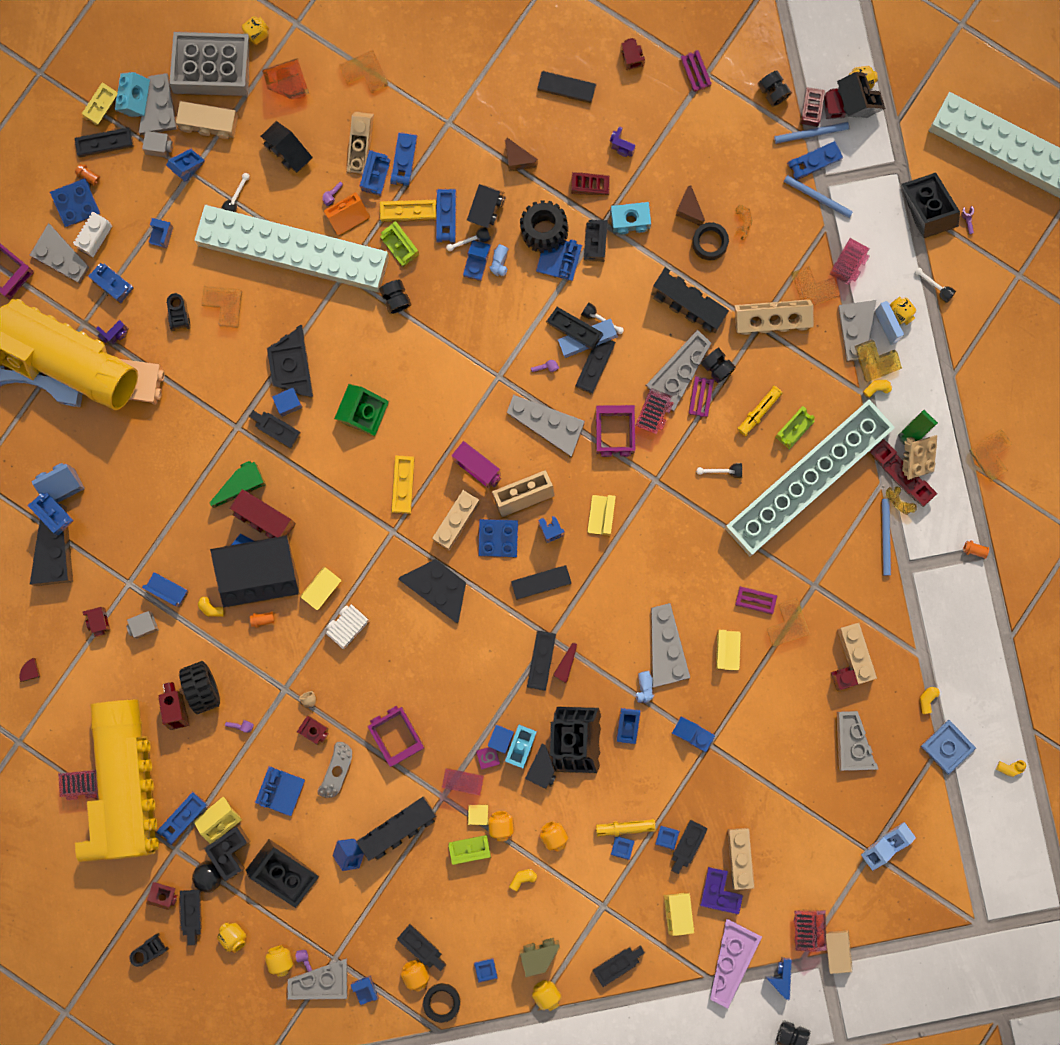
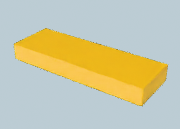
(408, 210)
(403, 484)

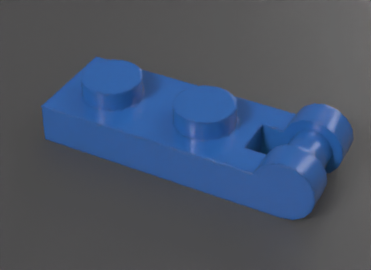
(404, 158)
(815, 160)
(446, 214)
(182, 818)

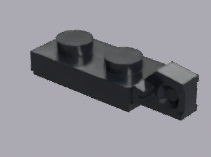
(275, 428)
(688, 845)
(190, 914)
(421, 947)
(618, 965)

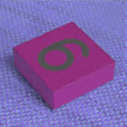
(487, 757)

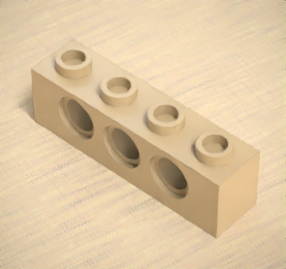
(784, 309)

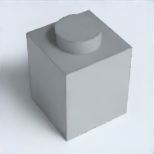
(157, 144)
(142, 625)

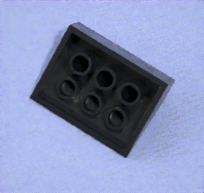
(255, 571)

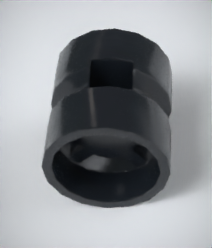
(770, 83)
(395, 296)
(718, 365)
(790, 1035)

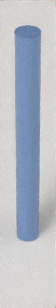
(811, 132)
(818, 196)
(886, 537)

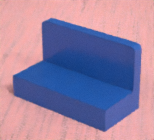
(166, 589)

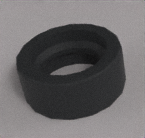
(710, 227)
(445, 1017)

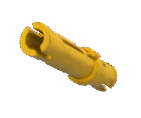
(745, 427)
(625, 828)

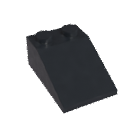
(931, 205)
(281, 873)

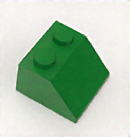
(361, 409)

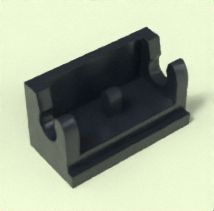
(595, 240)

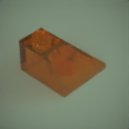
(286, 79)

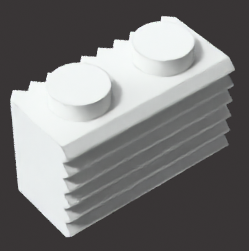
(92, 234)
(347, 626)

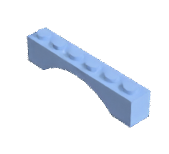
(60, 391)

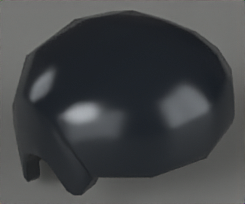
(206, 877)

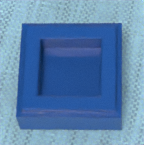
(667, 837)
(622, 847)
(485, 970)

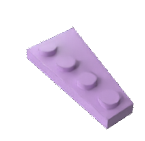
(734, 958)

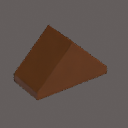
(518, 157)
(689, 208)

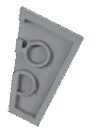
(159, 106)
(58, 255)
(856, 325)
(853, 747)
(321, 983)

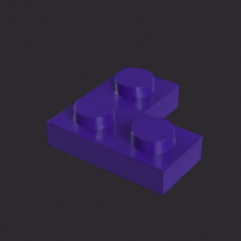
(714, 894)

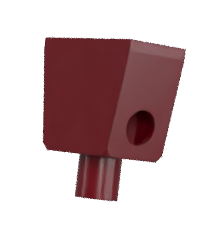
(173, 715)

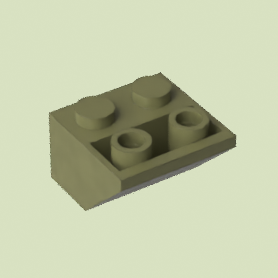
(538, 958)

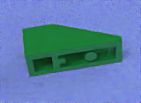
(918, 427)
(246, 478)

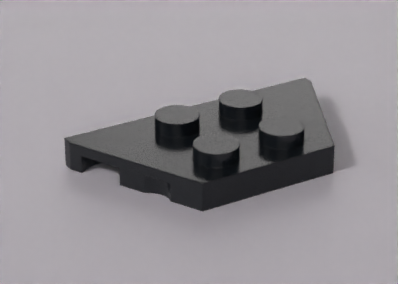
(290, 363)
(438, 587)

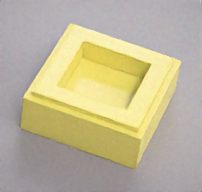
(478, 815)

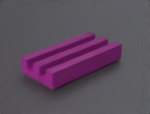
(690, 56)
(703, 381)
(740, 596)

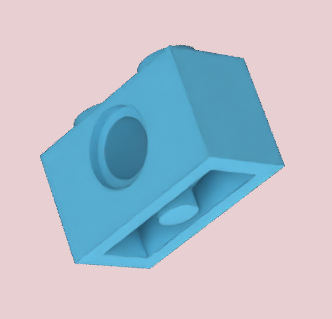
(132, 94)
(638, 210)
(520, 746)

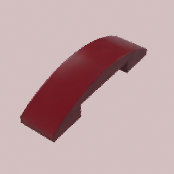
(893, 465)

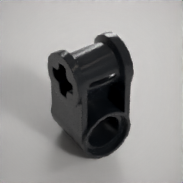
(177, 316)
(151, 949)

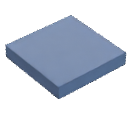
(948, 747)

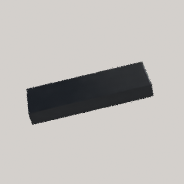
(566, 86)
(104, 142)
(574, 328)
(594, 366)
(541, 582)
(541, 660)

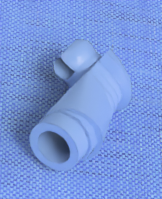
(499, 257)
(645, 682)

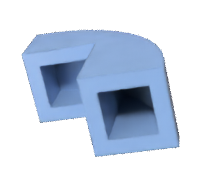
(888, 845)

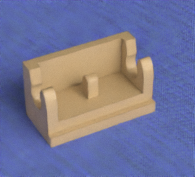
(839, 952)

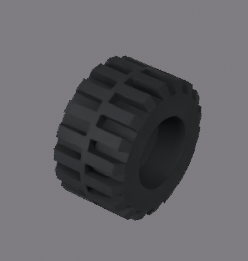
(539, 213)
(199, 687)

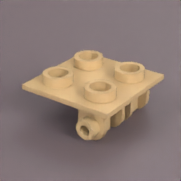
(919, 456)

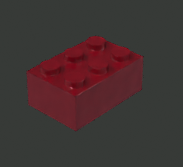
(261, 515)

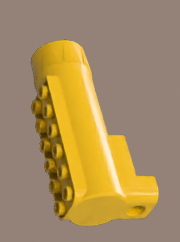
(42, 344)
(123, 815)

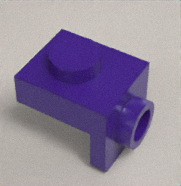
(621, 146)
(116, 333)

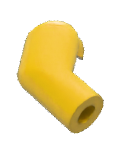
(878, 385)
(208, 609)
(927, 697)
(1013, 769)
(523, 876)

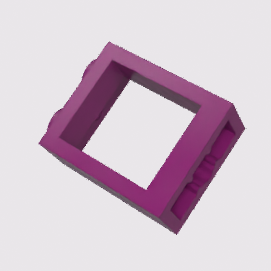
(18, 278)
(615, 410)
(476, 465)
(392, 713)

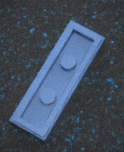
(570, 346)

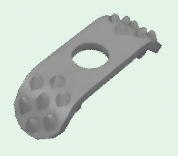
(341, 757)

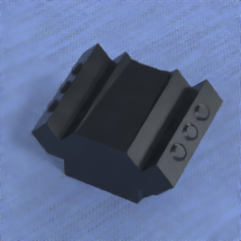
(575, 739)

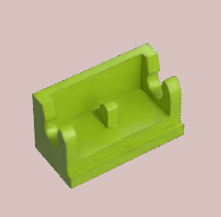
(399, 244)
(795, 427)
(469, 849)

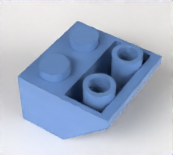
(59, 483)

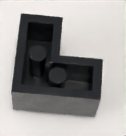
(857, 96)
(286, 145)
(484, 206)
(223, 852)

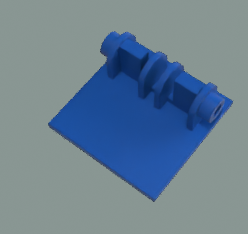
(74, 202)
(560, 262)
(498, 538)
(280, 791)

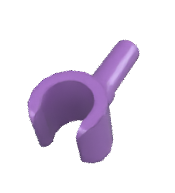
(328, 196)
(968, 217)
(551, 365)
(245, 727)
(301, 956)

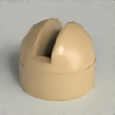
(308, 699)

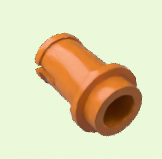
(83, 172)
(975, 549)
(262, 619)

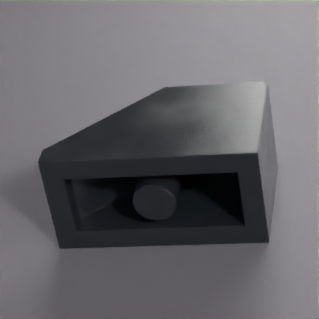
(541, 769)

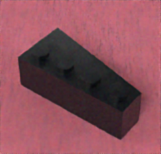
(688, 301)
(51, 557)
(396, 828)

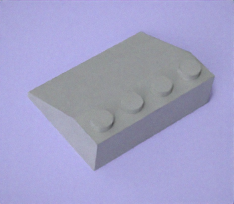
(210, 64)

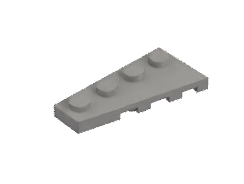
(680, 369)
(548, 423)
(667, 652)

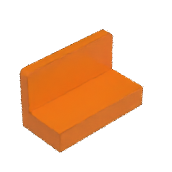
(346, 213)

